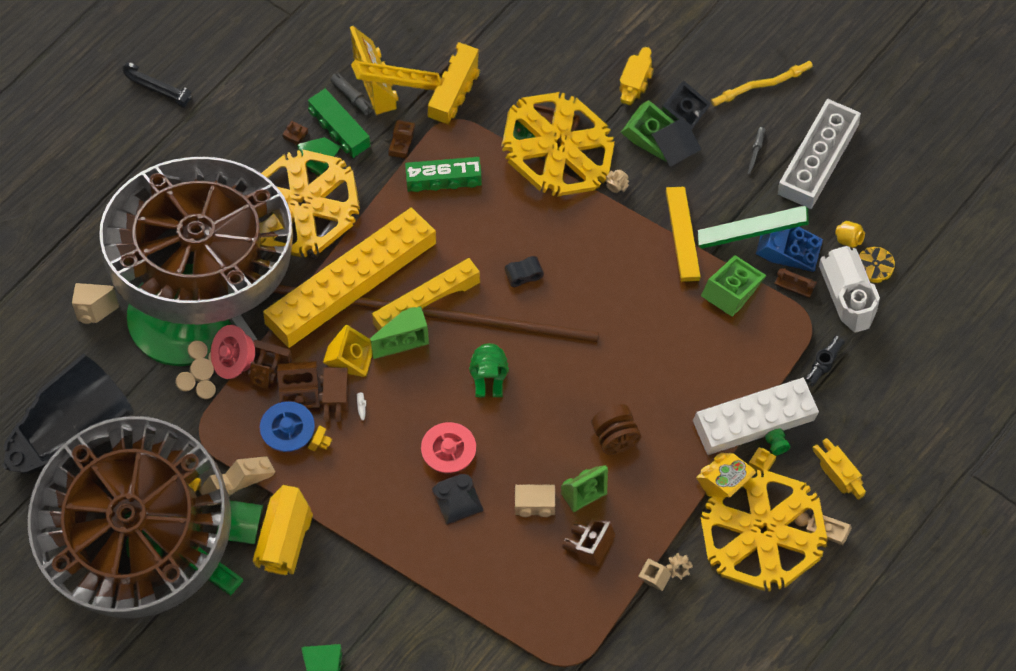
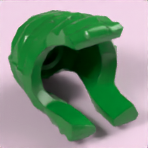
(488, 362)

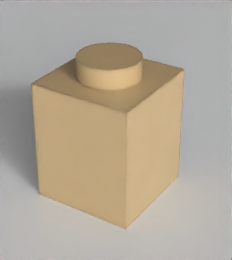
(655, 574)

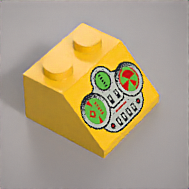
(725, 475)

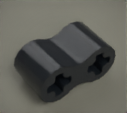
(524, 271)

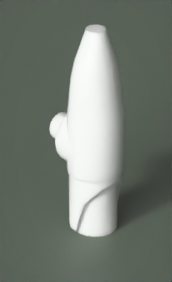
(361, 403)

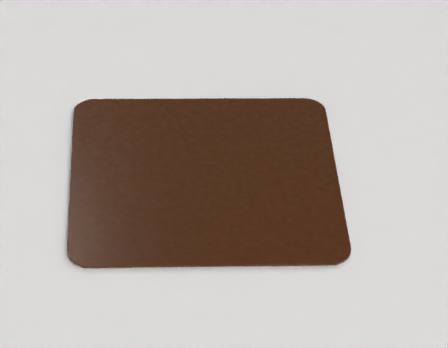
(655, 352)

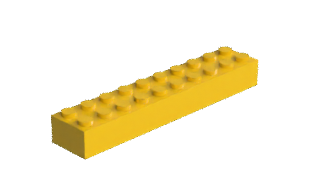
(349, 277)

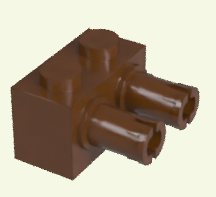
(594, 540)

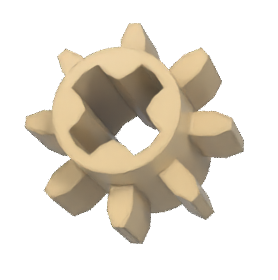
(617, 181)
(682, 570)

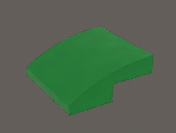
(244, 522)

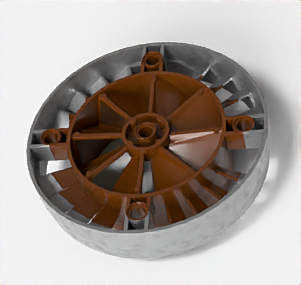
(212, 221)
(141, 485)

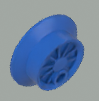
(287, 426)

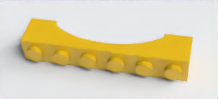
(458, 278)

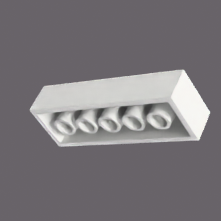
(819, 153)
(755, 416)

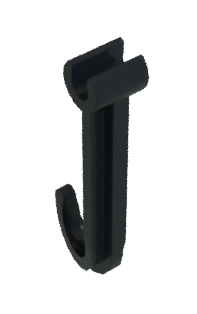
(181, 97)

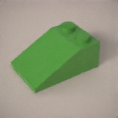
(644, 123)
(732, 285)
(401, 333)
(586, 487)

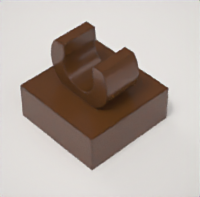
(295, 132)

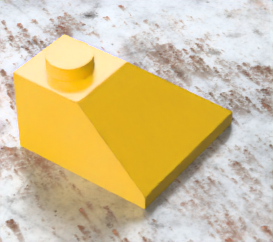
(349, 351)

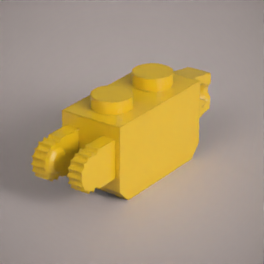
(635, 76)
(840, 469)

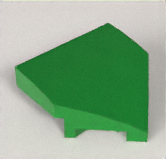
(320, 146)

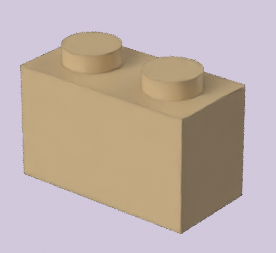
(534, 500)

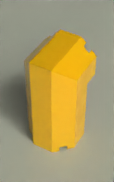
(283, 531)

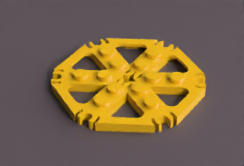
(545, 144)
(316, 203)
(766, 543)

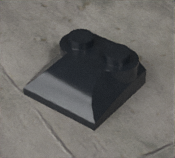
(685, 103)
(457, 498)

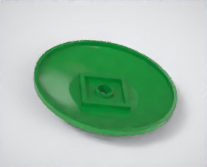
(166, 340)

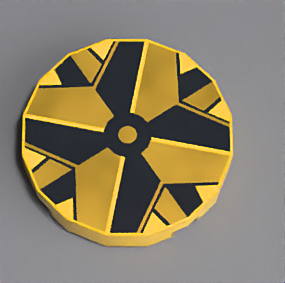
(877, 263)

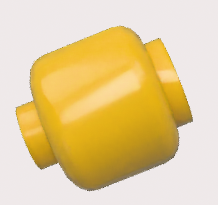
(850, 234)

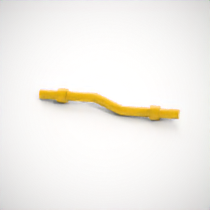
(729, 95)

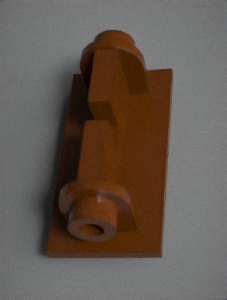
(795, 282)

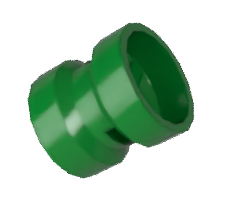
(777, 441)

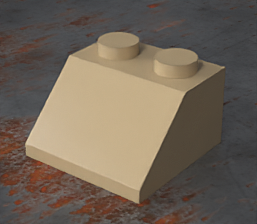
(93, 302)

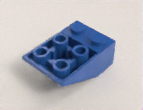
(791, 248)

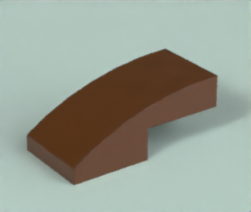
(401, 139)

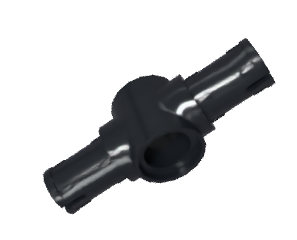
(820, 368)

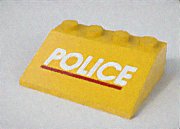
(380, 94)

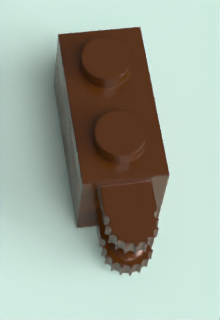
(334, 391)

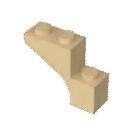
(240, 475)

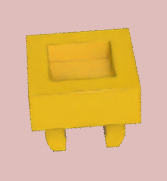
(319, 439)
(762, 460)

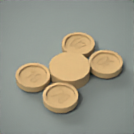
(200, 370)

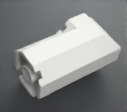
(850, 288)

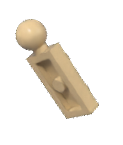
(835, 530)

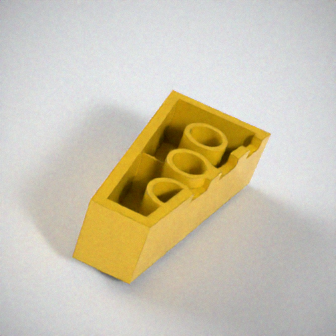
(454, 84)

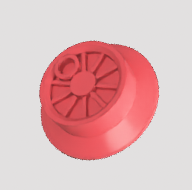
(231, 352)
(448, 447)

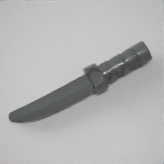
(757, 146)

